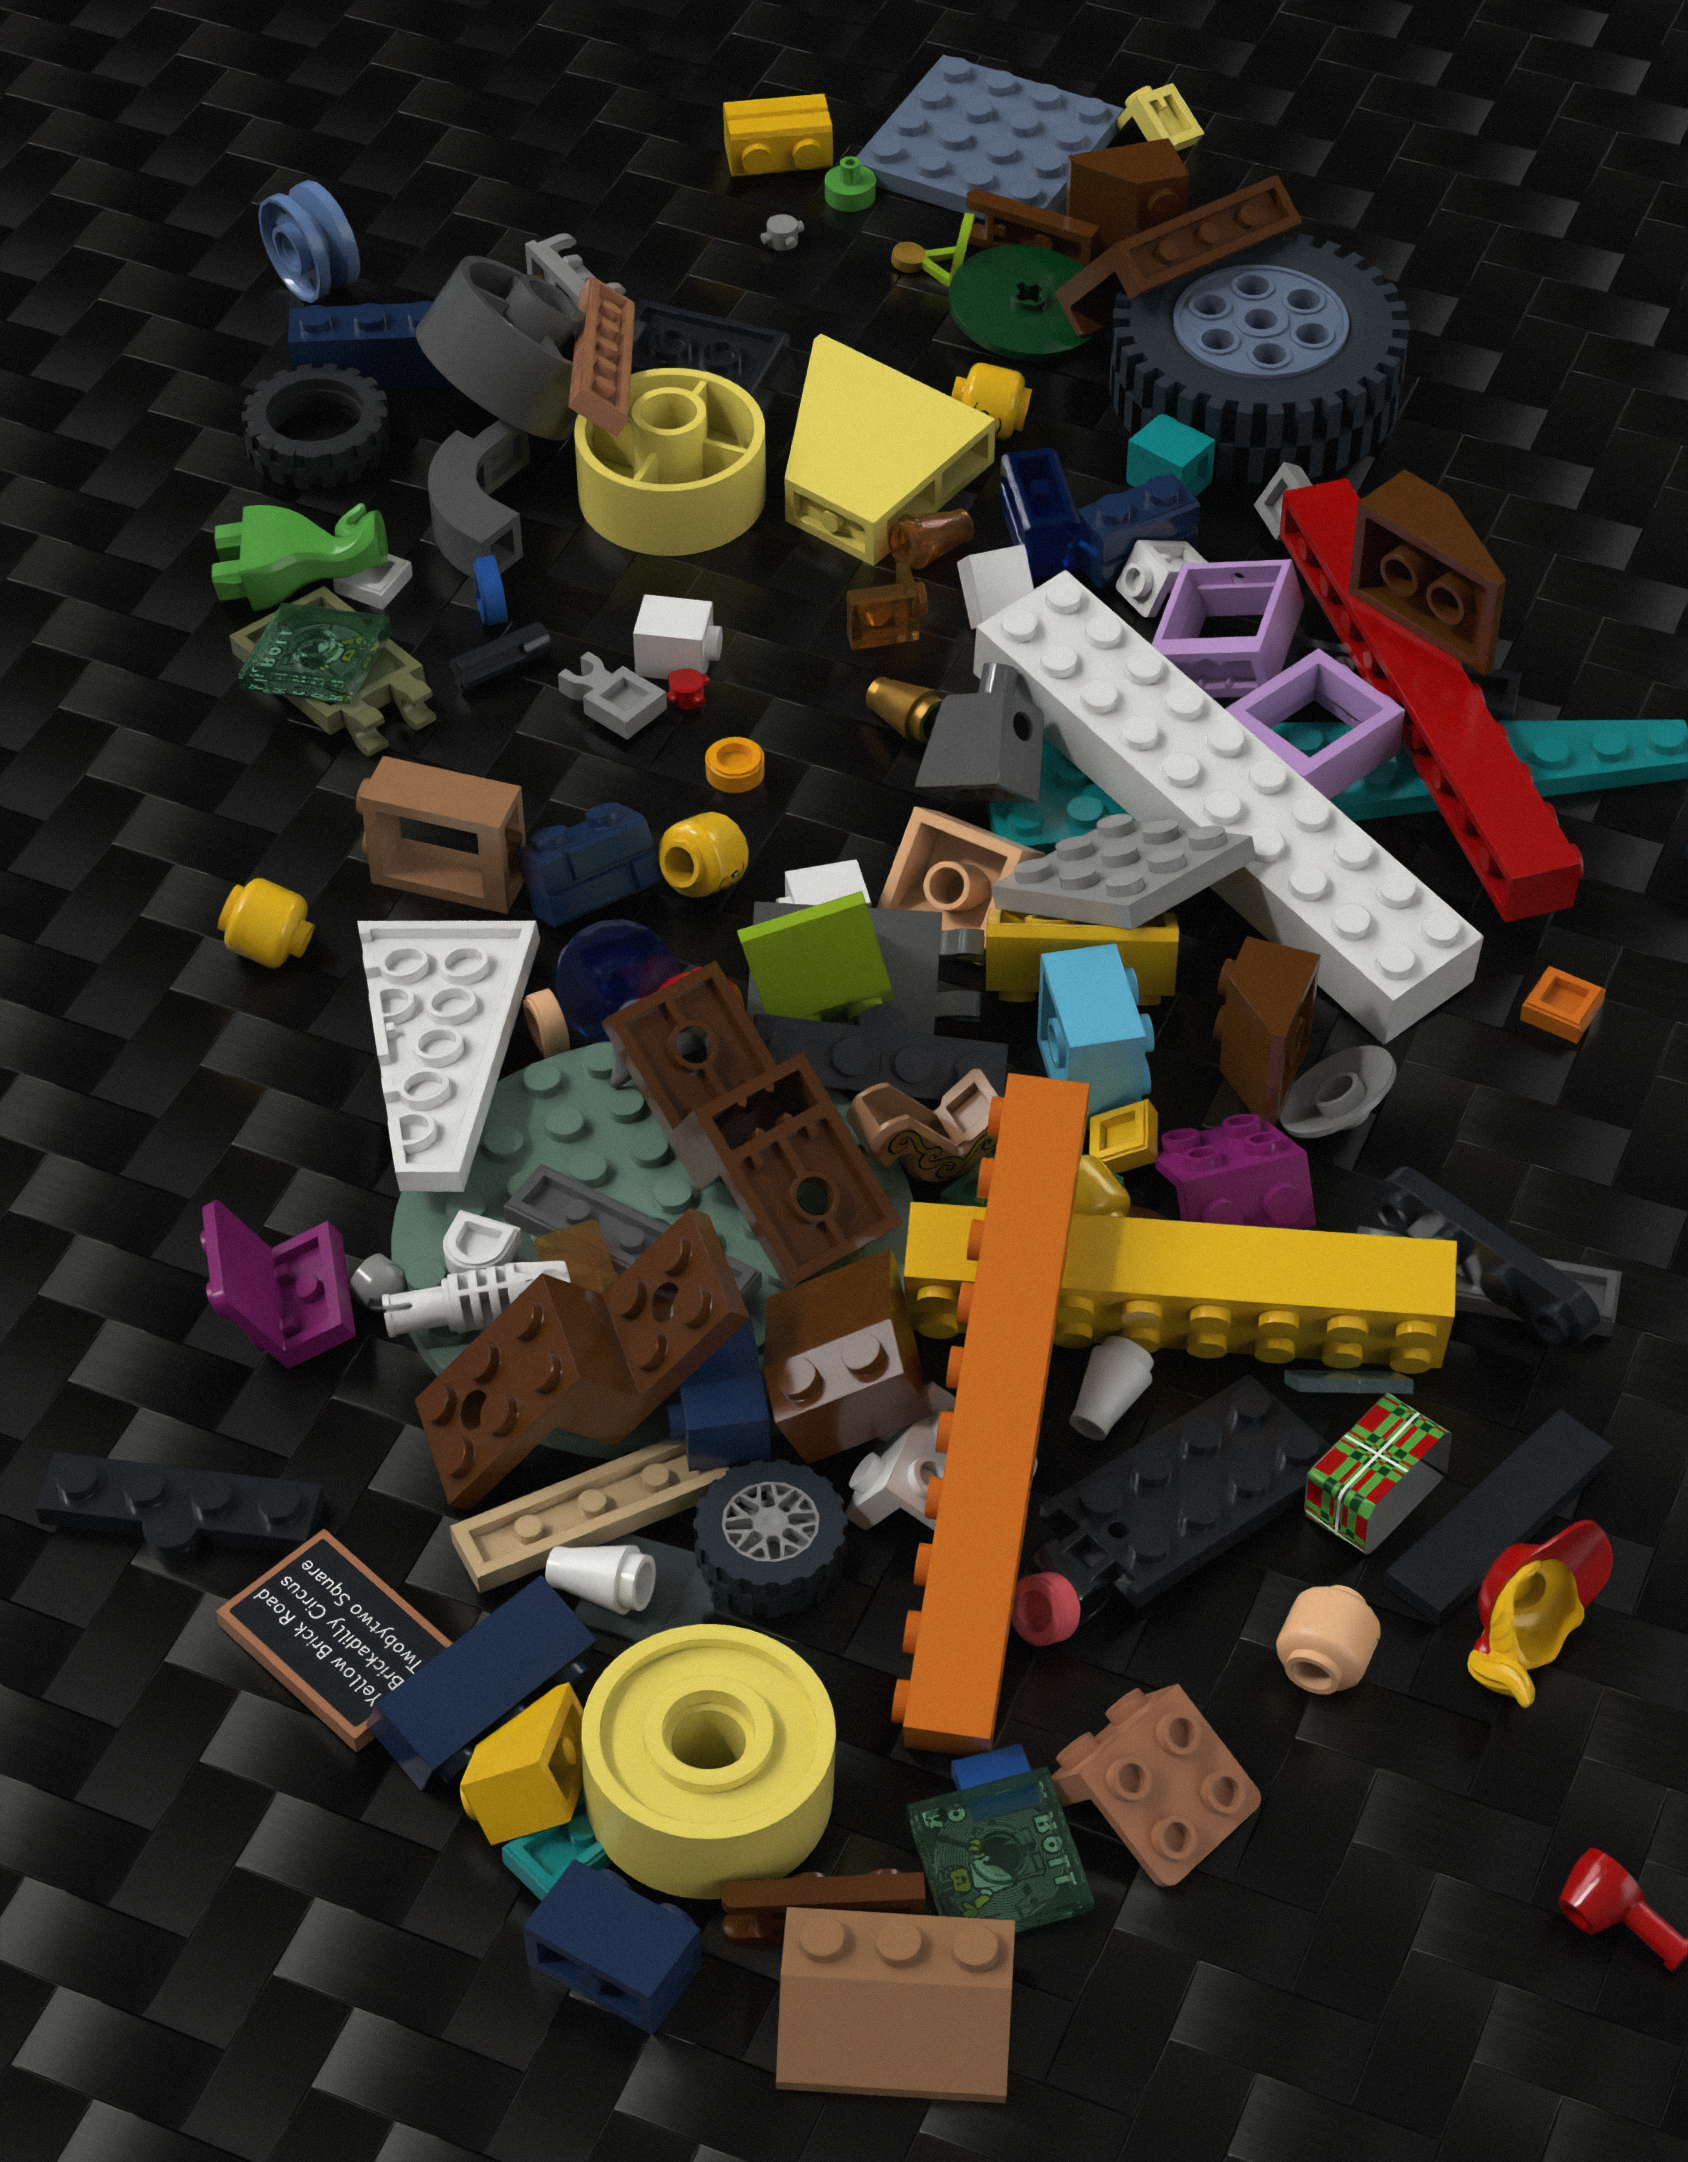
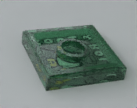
(315, 653)
(1001, 1852)

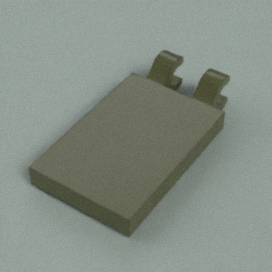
(392, 678)

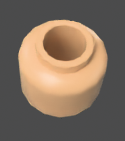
(1328, 1639)

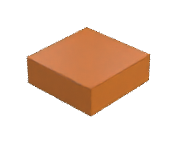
(1562, 1004)

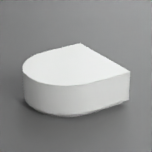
(479, 1243)

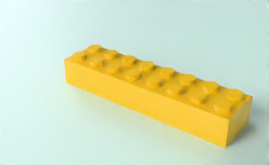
(1214, 1288)

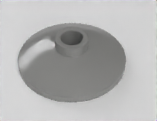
(1338, 1092)

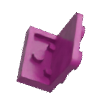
(1238, 1175)
(283, 1296)

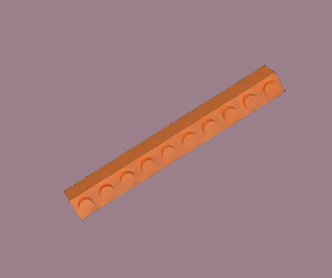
(995, 1420)

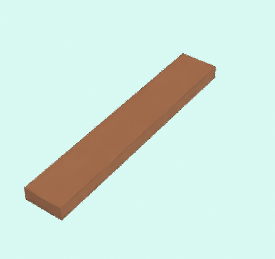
(603, 357)

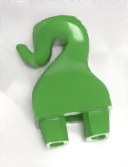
(283, 551)

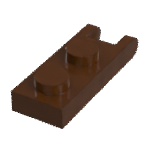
(1023, 224)
(760, 1906)

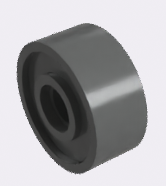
(506, 344)

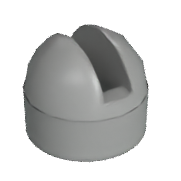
(373, 1279)

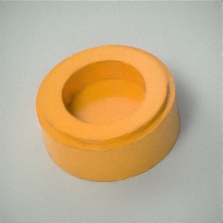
(735, 765)

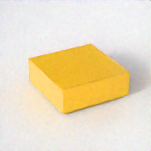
(1125, 1136)

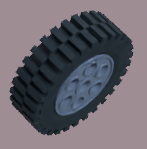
(1268, 356)

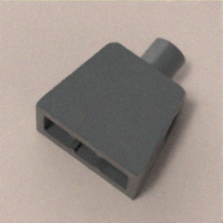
(985, 745)

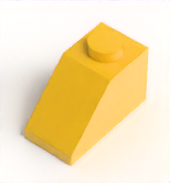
(528, 1769)

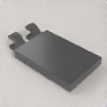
(911, 952)

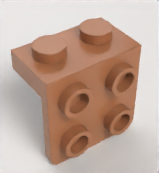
(1159, 1781)

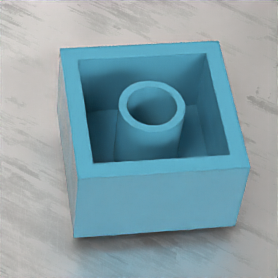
(1093, 1026)

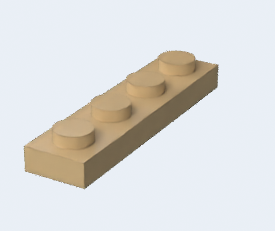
(579, 1513)

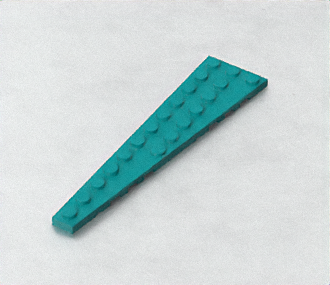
(1560, 754)

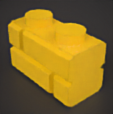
(778, 135)

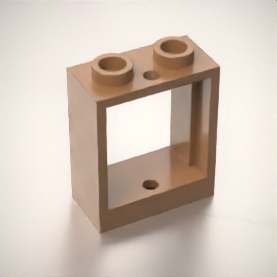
(451, 801)

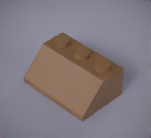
(895, 2005)

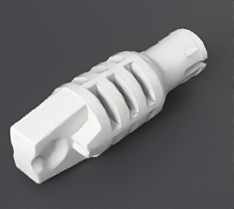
(465, 1299)

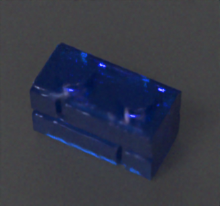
(1040, 510)

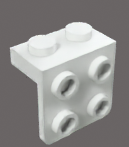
(901, 1469)

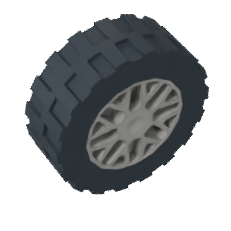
(764, 1506)

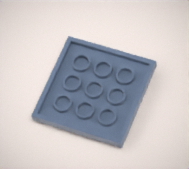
(988, 134)

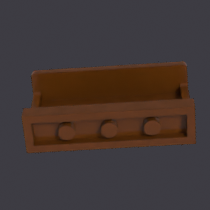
(1176, 251)

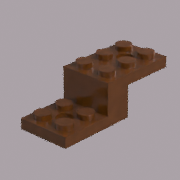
(752, 1124)
(580, 1359)

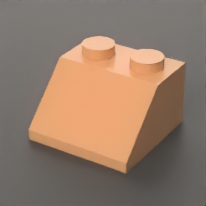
(950, 869)

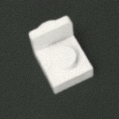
(1153, 572)

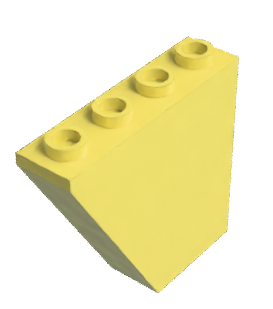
(875, 450)

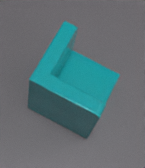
(1171, 448)

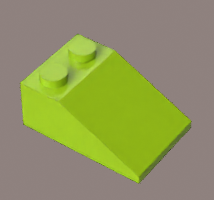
(818, 961)

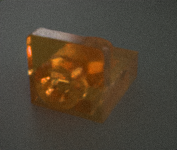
(886, 612)

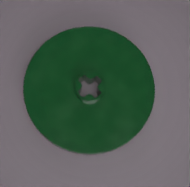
(1010, 305)

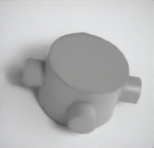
(782, 232)

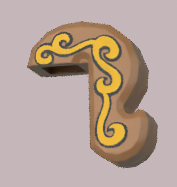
(926, 1141)

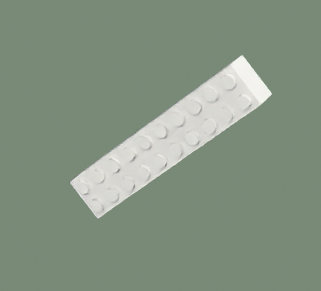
(1181, 757)

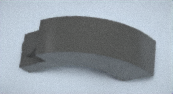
(459, 486)

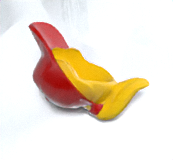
(1533, 1603)

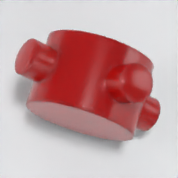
(686, 688)

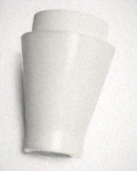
(1112, 1383)
(604, 1575)

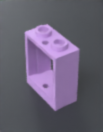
(1211, 589)
(1318, 677)

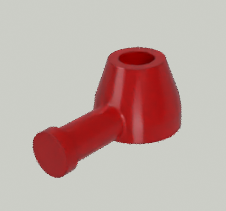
(1604, 1894)

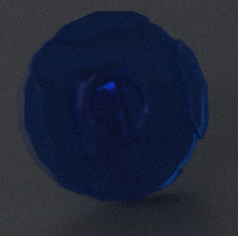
(606, 969)

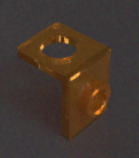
(583, 1252)

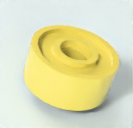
(681, 468)
(708, 1759)

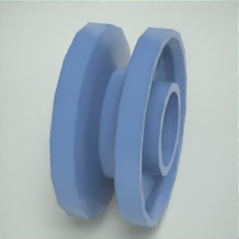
(309, 241)

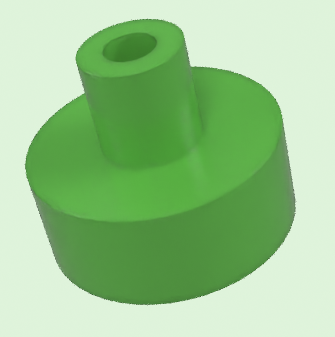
(850, 186)

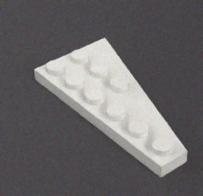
(441, 1031)

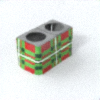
(1377, 1473)

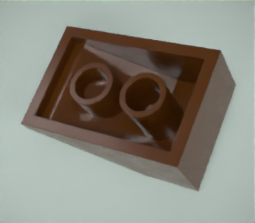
(1427, 569)
(843, 1359)

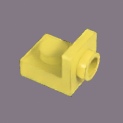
(1160, 116)

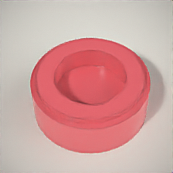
(1045, 1608)

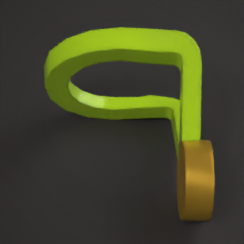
(912, 257)

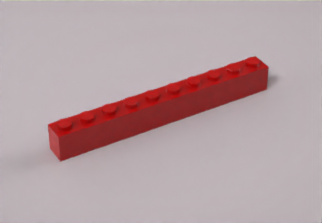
(1446, 724)

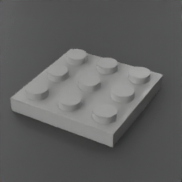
(1123, 871)

